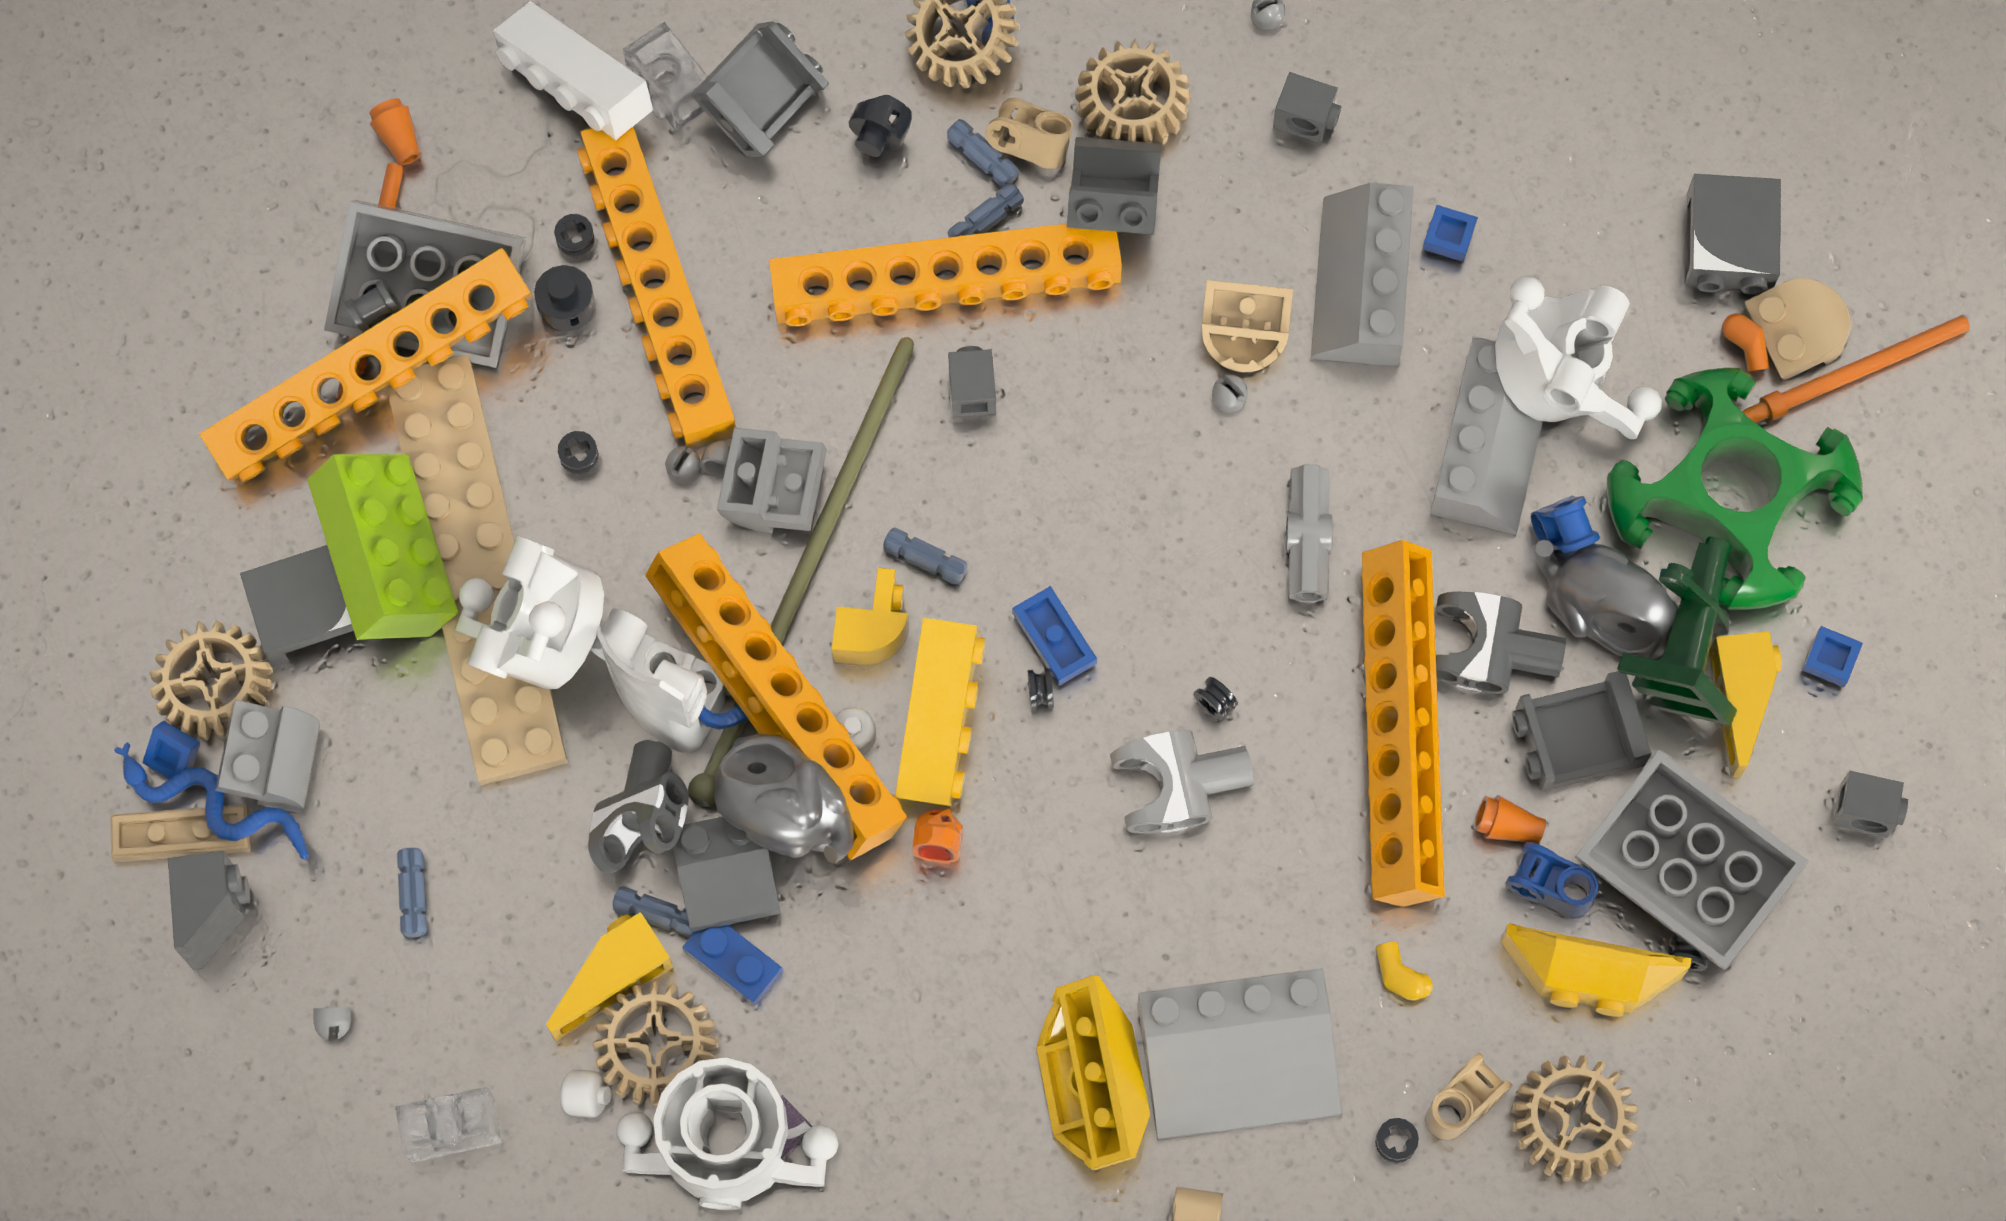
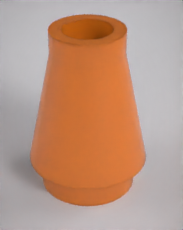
(395, 128)
(1507, 821)

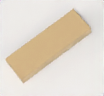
(172, 834)

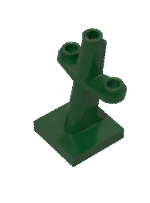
(1679, 676)

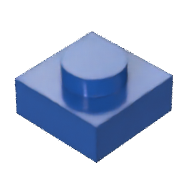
(1450, 233)
(1832, 656)
(170, 750)

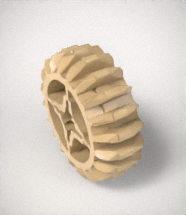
(950, 42)
(1130, 73)
(175, 684)
(635, 1042)
(1592, 1083)

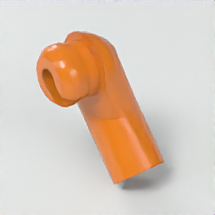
(1748, 337)

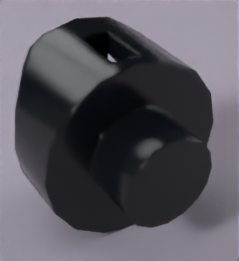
(873, 127)
(565, 298)

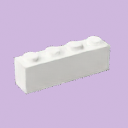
(572, 70)

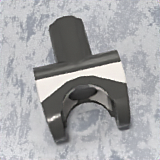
(1496, 644)
(649, 804)

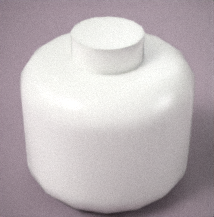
(859, 726)
(584, 1093)

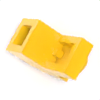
(874, 634)

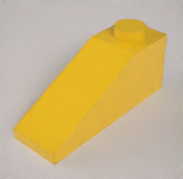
(1745, 673)
(619, 961)

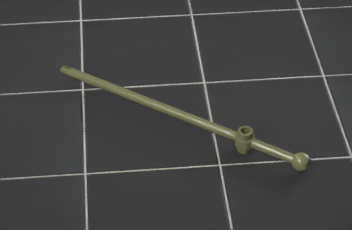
(702, 785)

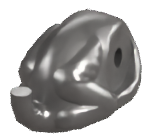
(1608, 599)
(782, 799)

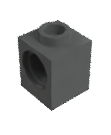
(1306, 107)
(972, 382)
(1870, 804)

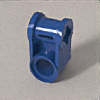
(1564, 524)
(1550, 879)

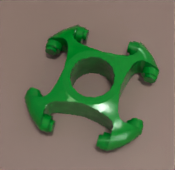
(1733, 437)

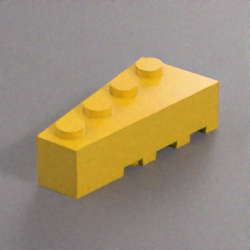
(939, 711)

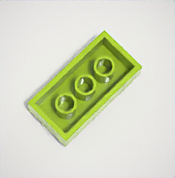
(382, 546)

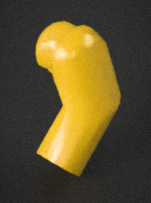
(1400, 978)

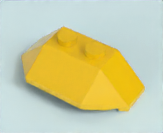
(1591, 971)
(1092, 1074)

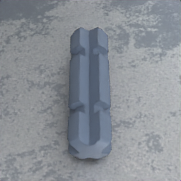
(982, 153)
(989, 212)
(925, 556)
(411, 892)
(655, 911)

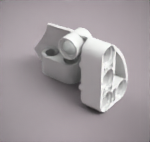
(669, 699)

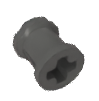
(373, 306)

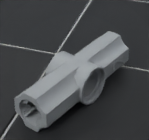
(1309, 533)

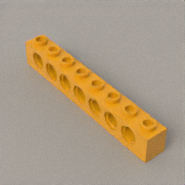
(926, 258)
(712, 416)
(228, 437)
(704, 615)
(1402, 724)

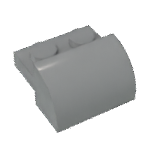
(771, 481)
(268, 755)

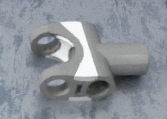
(1183, 779)

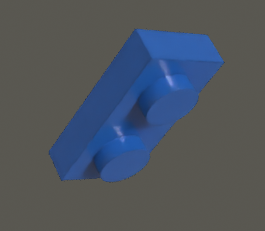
(1054, 635)
(734, 961)

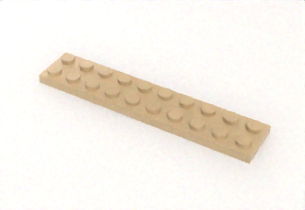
(450, 450)

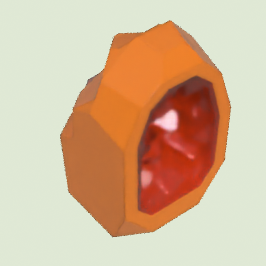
(937, 837)

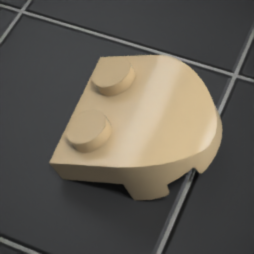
(1245, 324)
(1801, 324)

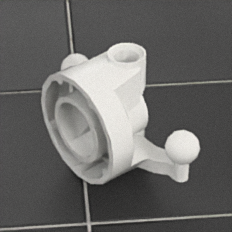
(1558, 354)
(539, 620)
(683, 1127)

